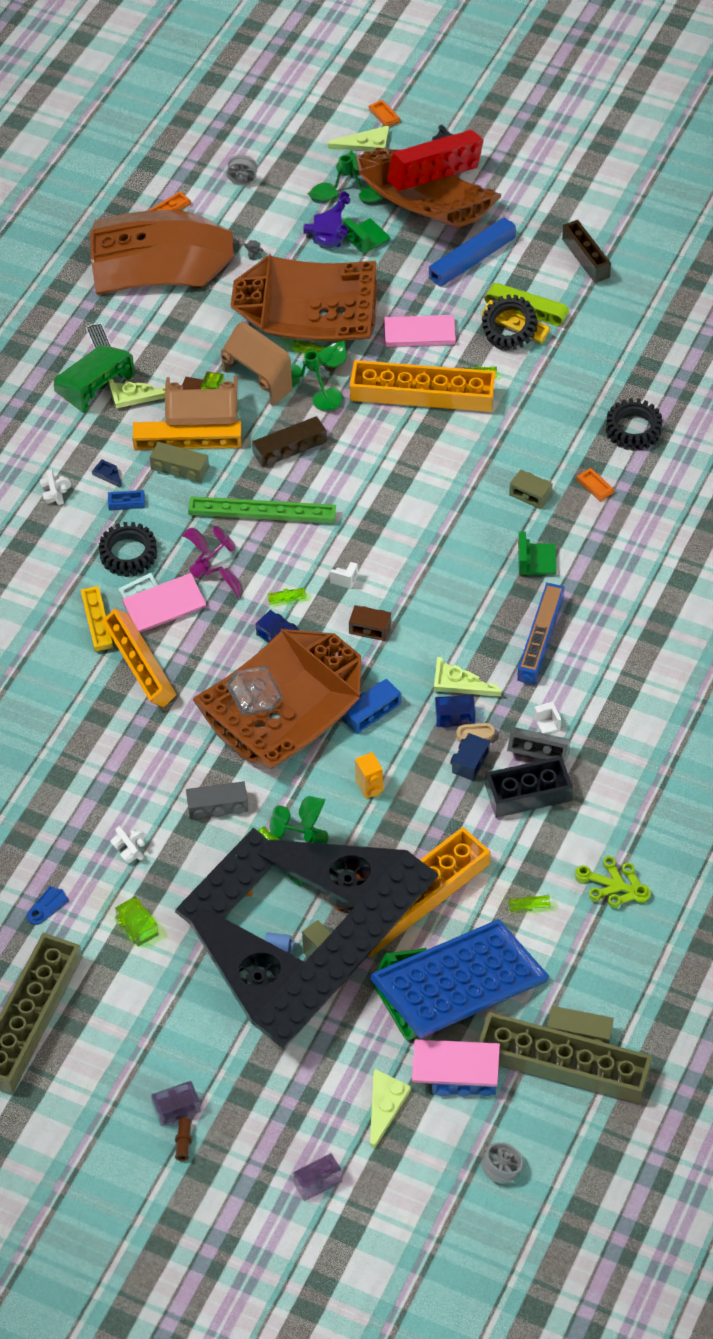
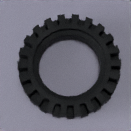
(509, 304)
(634, 408)
(131, 565)

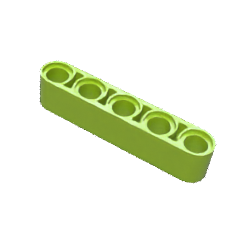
(545, 309)

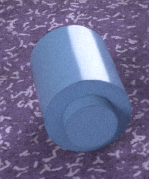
(281, 941)

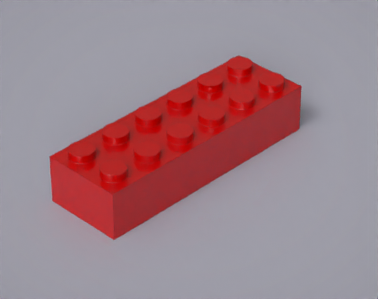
(435, 160)

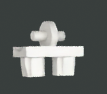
(57, 487)
(123, 839)

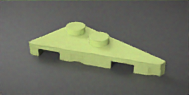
(362, 141)
(134, 393)
(456, 680)
(386, 1101)

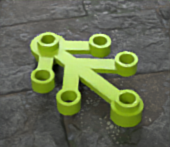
(615, 884)

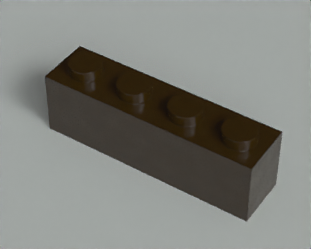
(586, 251)
(289, 441)

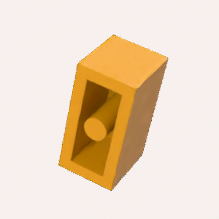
(369, 775)

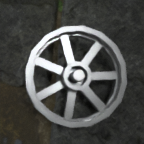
(242, 165)
(501, 1163)

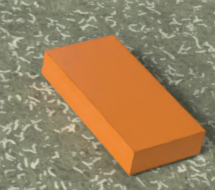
(384, 113)
(595, 484)

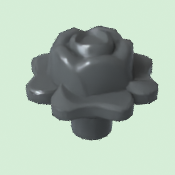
(253, 247)

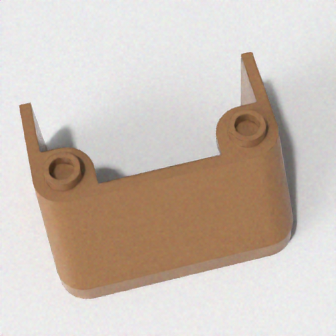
(260, 356)
(201, 405)

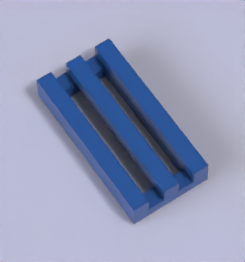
(128, 500)

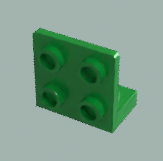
(365, 235)
(536, 557)

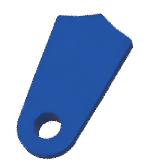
(47, 905)

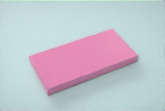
(419, 330)
(164, 602)
(455, 1063)

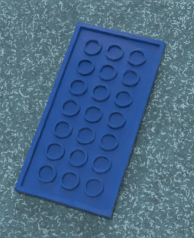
(459, 978)

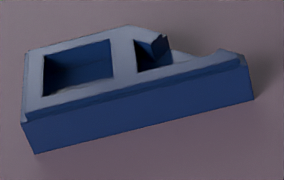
(107, 472)

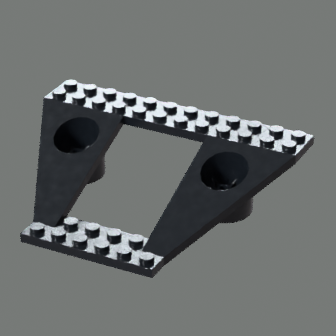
(299, 989)

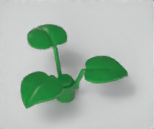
(346, 165)
(332, 356)
(309, 813)

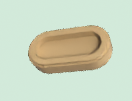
(482, 730)

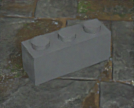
(538, 744)
(217, 800)

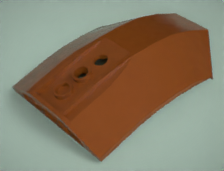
(442, 200)
(176, 250)
(289, 294)
(318, 687)

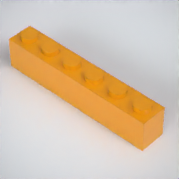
(187, 436)
(139, 657)

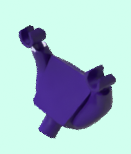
(328, 226)

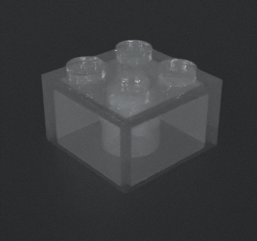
(254, 690)

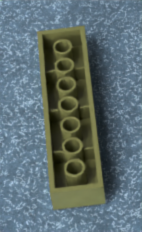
(33, 1004)
(568, 1058)

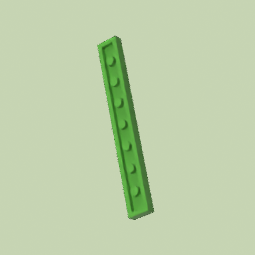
(262, 509)

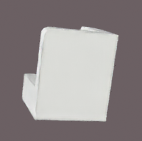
(344, 577)
(547, 718)

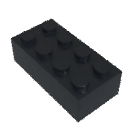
(528, 786)

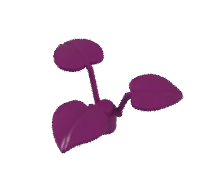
(202, 566)

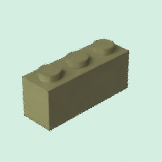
(179, 462)
(581, 1023)

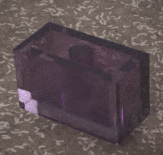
(176, 1103)
(317, 1177)

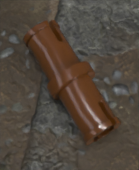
(183, 1139)

